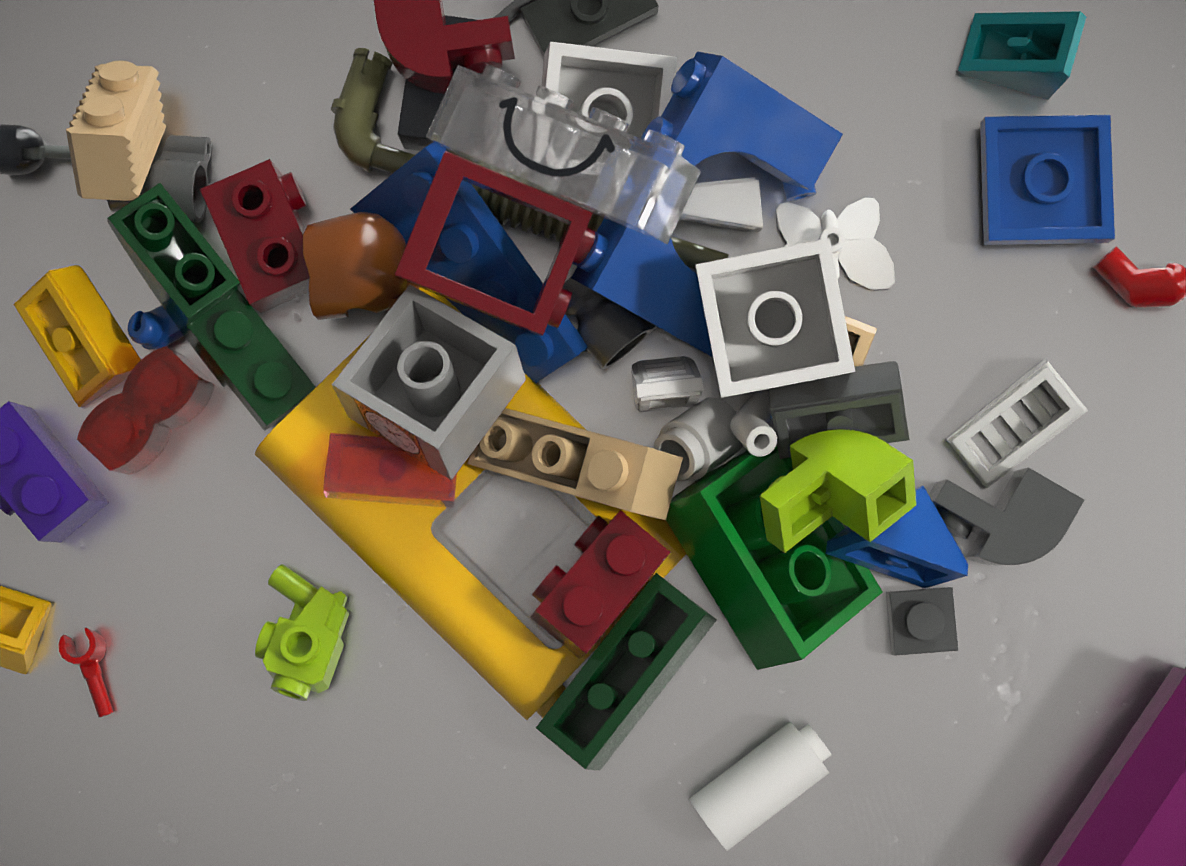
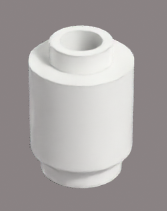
(700, 437)

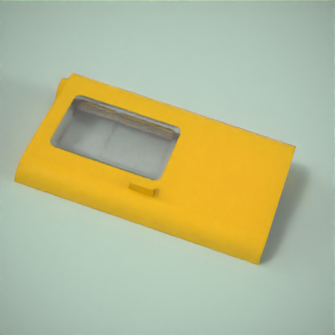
(468, 564)

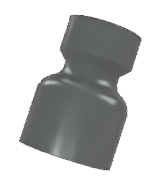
(181, 172)
(604, 325)

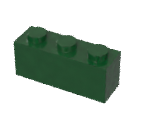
(626, 674)

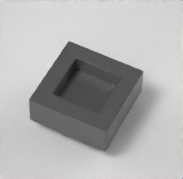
(922, 621)

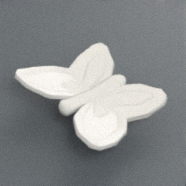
(850, 237)

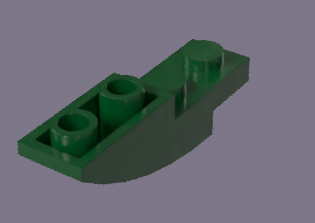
(208, 306)

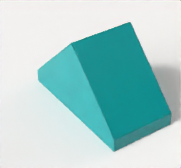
(1023, 49)

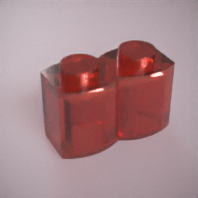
(136, 424)

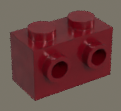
(262, 232)
(600, 584)

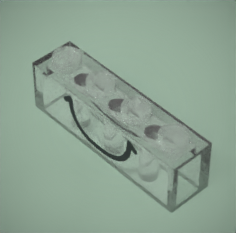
(565, 152)

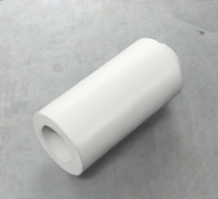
(761, 783)

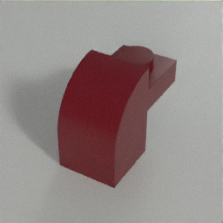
(428, 49)

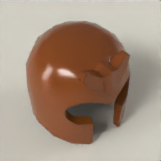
(353, 264)

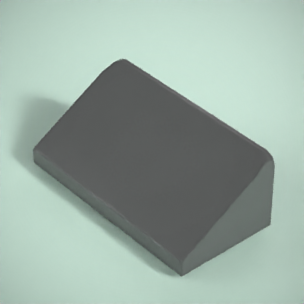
(857, 401)

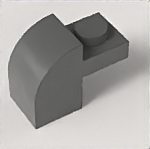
(1019, 528)

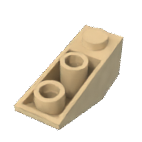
(579, 463)

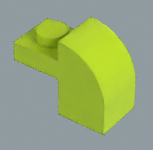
(842, 477)

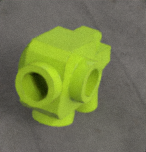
(308, 645)

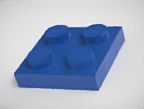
(1047, 179)

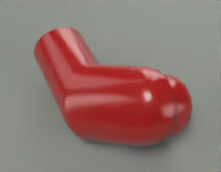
(1143, 286)

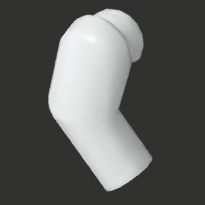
(754, 425)

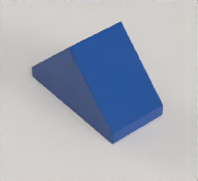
(911, 549)

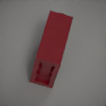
(572, 249)

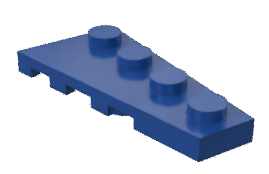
(475, 254)

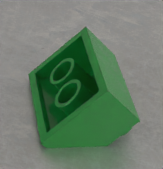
(771, 598)

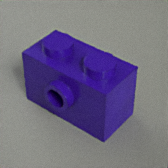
(42, 478)

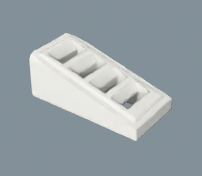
(726, 204)
(666, 383)
(1030, 442)

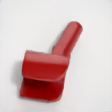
(90, 667)

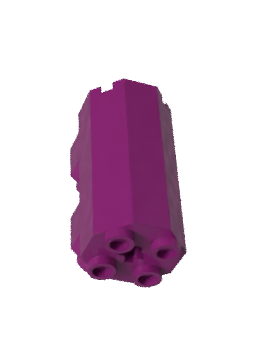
(1140, 798)

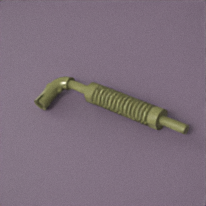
(355, 137)

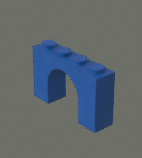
(710, 113)

